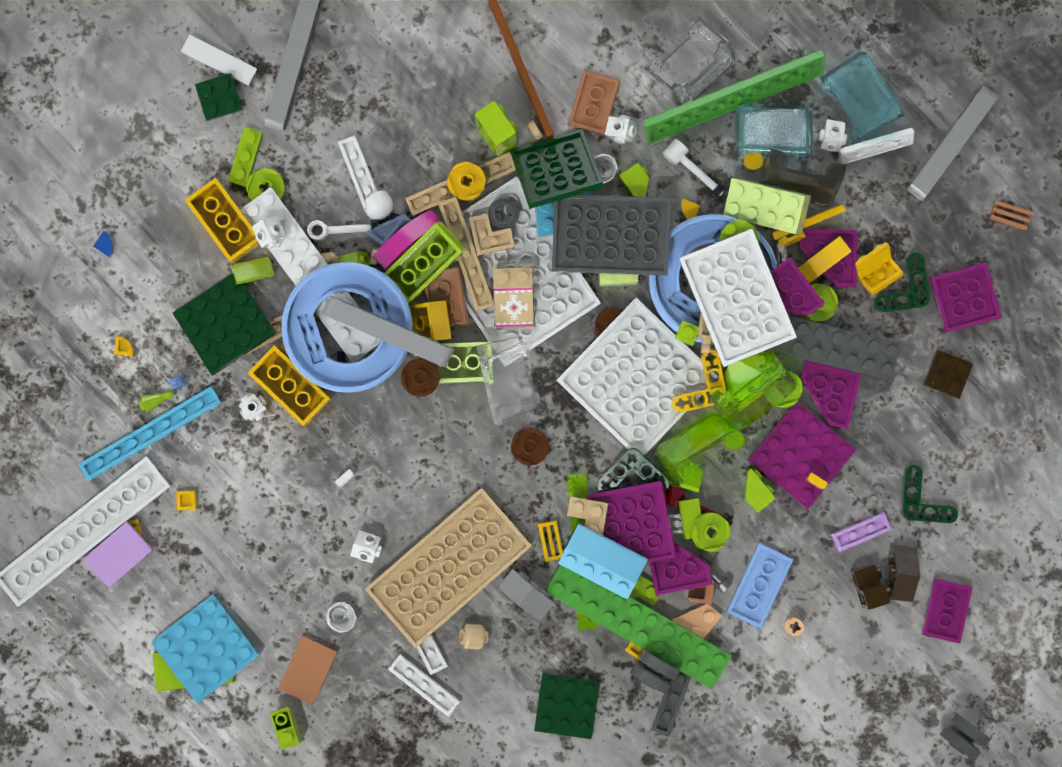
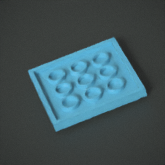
(205, 648)

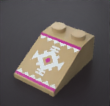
(513, 298)

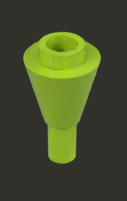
(151, 401)

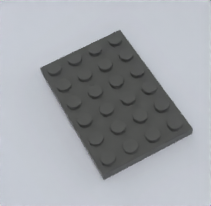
(612, 235)

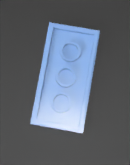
(759, 585)

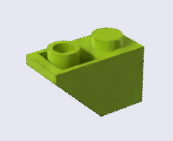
(755, 491)
(285, 728)

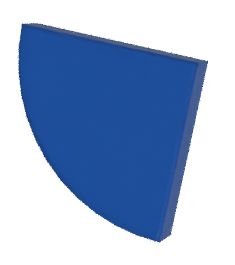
(104, 244)

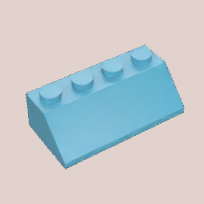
(603, 561)

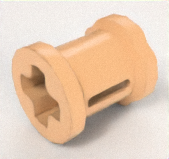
(796, 632)

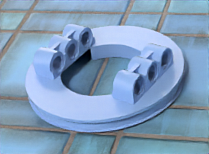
(684, 238)
(302, 333)

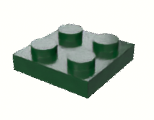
(219, 97)

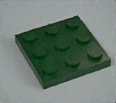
(566, 706)

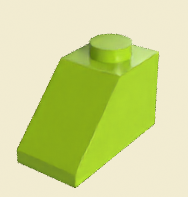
(635, 180)
(694, 482)

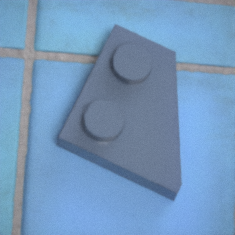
(388, 229)

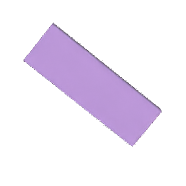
(861, 532)

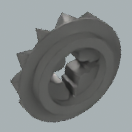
(498, 206)

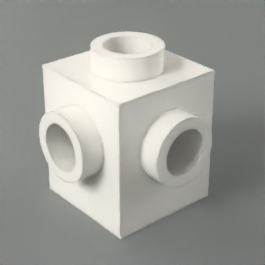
(621, 129)
(832, 135)
(269, 232)
(260, 407)
(366, 547)

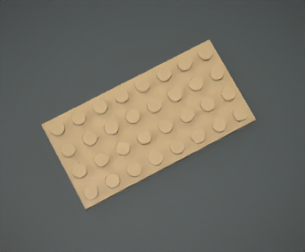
(448, 567)

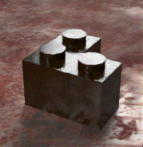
(903, 573)
(869, 587)

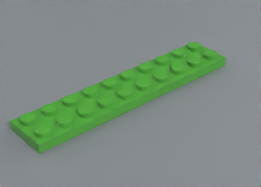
(729, 98)
(641, 626)

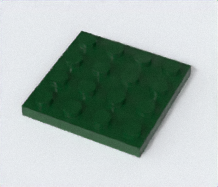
(556, 168)
(224, 324)

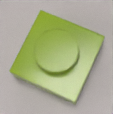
(687, 333)

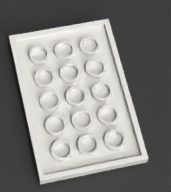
(737, 297)

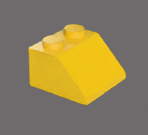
(431, 320)

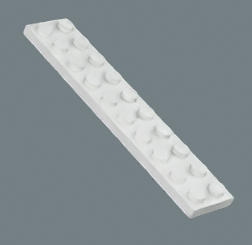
(299, 259)
(83, 531)

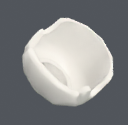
(606, 166)
(379, 205)
(341, 617)

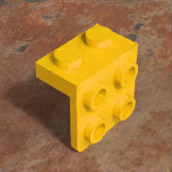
(877, 269)

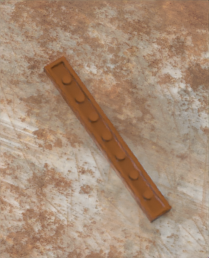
(521, 69)

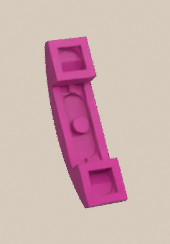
(404, 239)

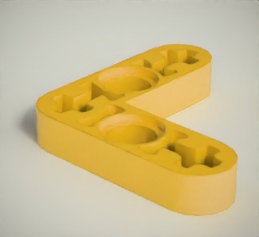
(711, 386)

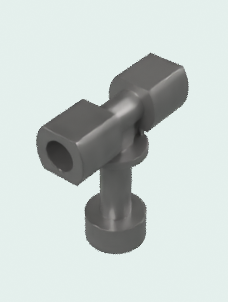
(723, 584)

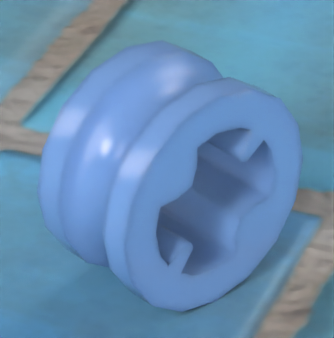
(177, 382)

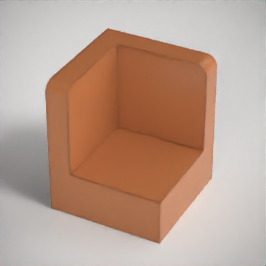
(701, 594)

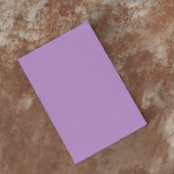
(118, 554)

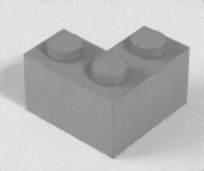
(526, 594)

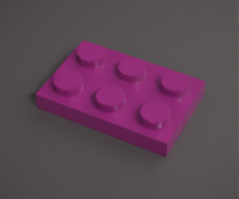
(946, 610)

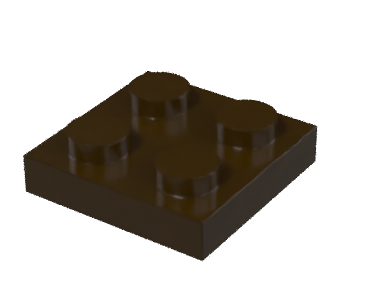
(947, 374)

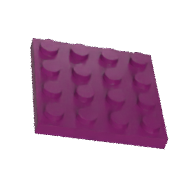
(800, 447)
(639, 520)

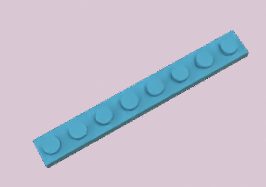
(150, 433)

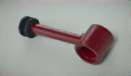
(675, 494)

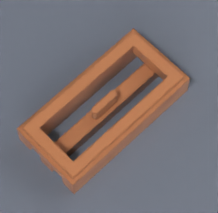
(1026, 220)

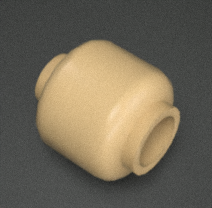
(473, 636)

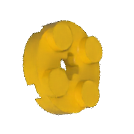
(472, 172)

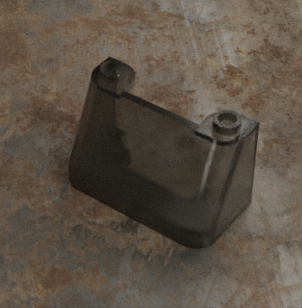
(821, 188)

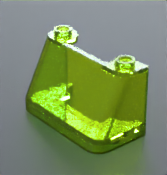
(757, 395)
(693, 441)

